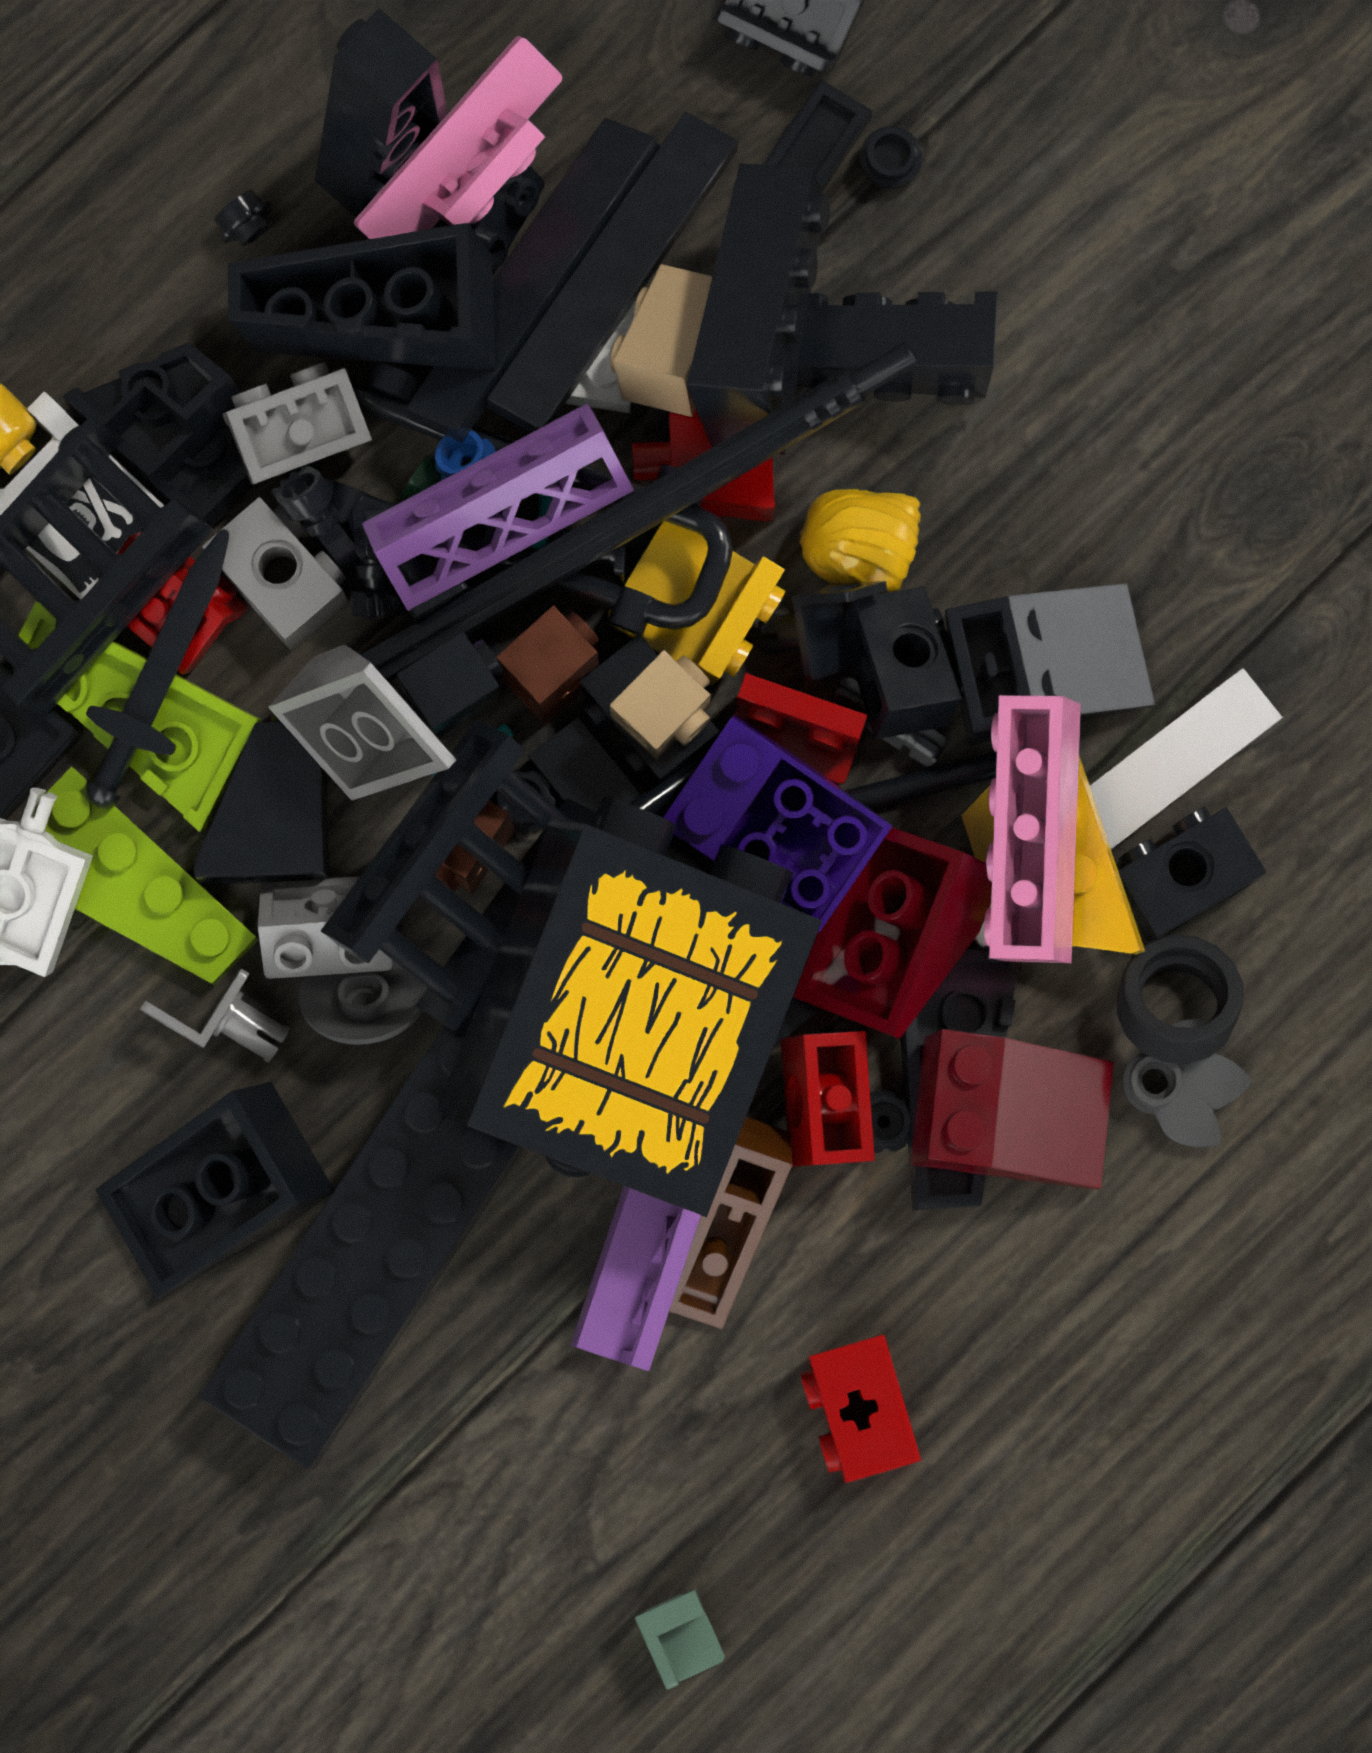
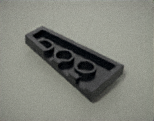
(971, 1000)

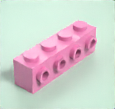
(1033, 829)

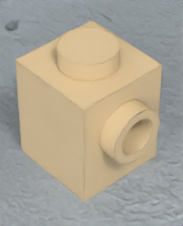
(664, 704)

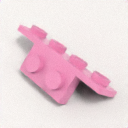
(469, 151)

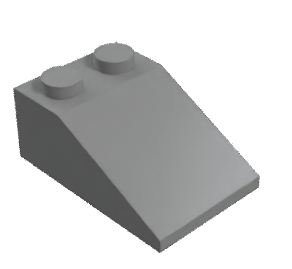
(358, 725)

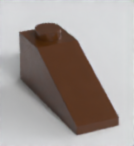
(734, 1224)

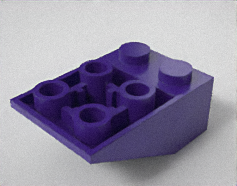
(779, 809)

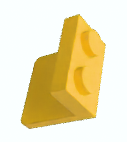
(717, 641)

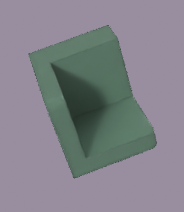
(680, 1638)

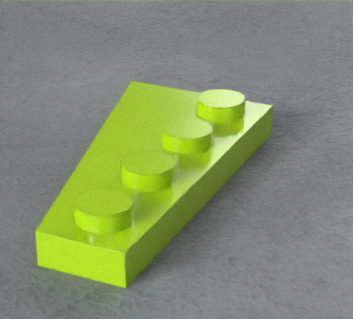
(201, 724)
(143, 890)

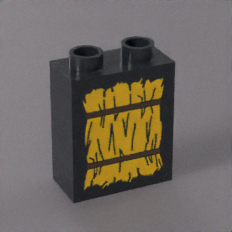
(632, 1006)

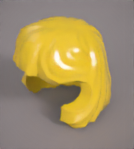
(861, 536)

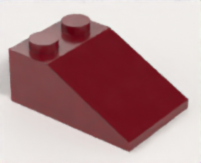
(897, 933)
(1011, 1110)

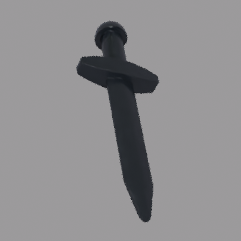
(133, 725)

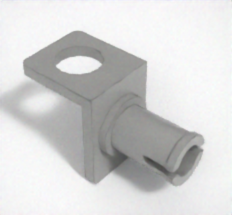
(233, 1019)

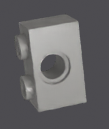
(288, 608)

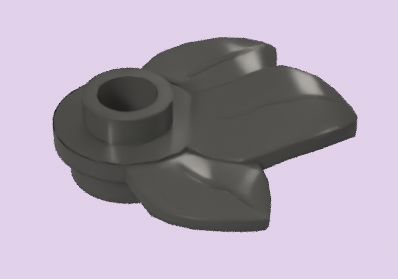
(1189, 1093)

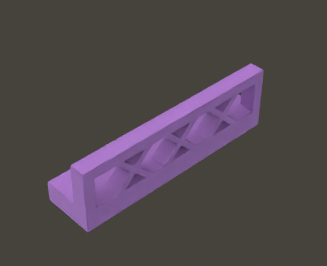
(483, 491)
(635, 1279)

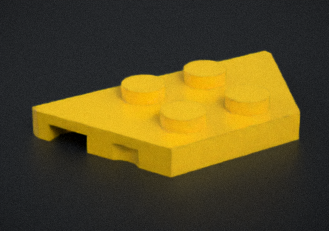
(1100, 903)

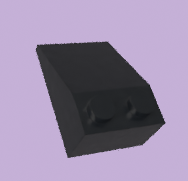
(214, 1188)

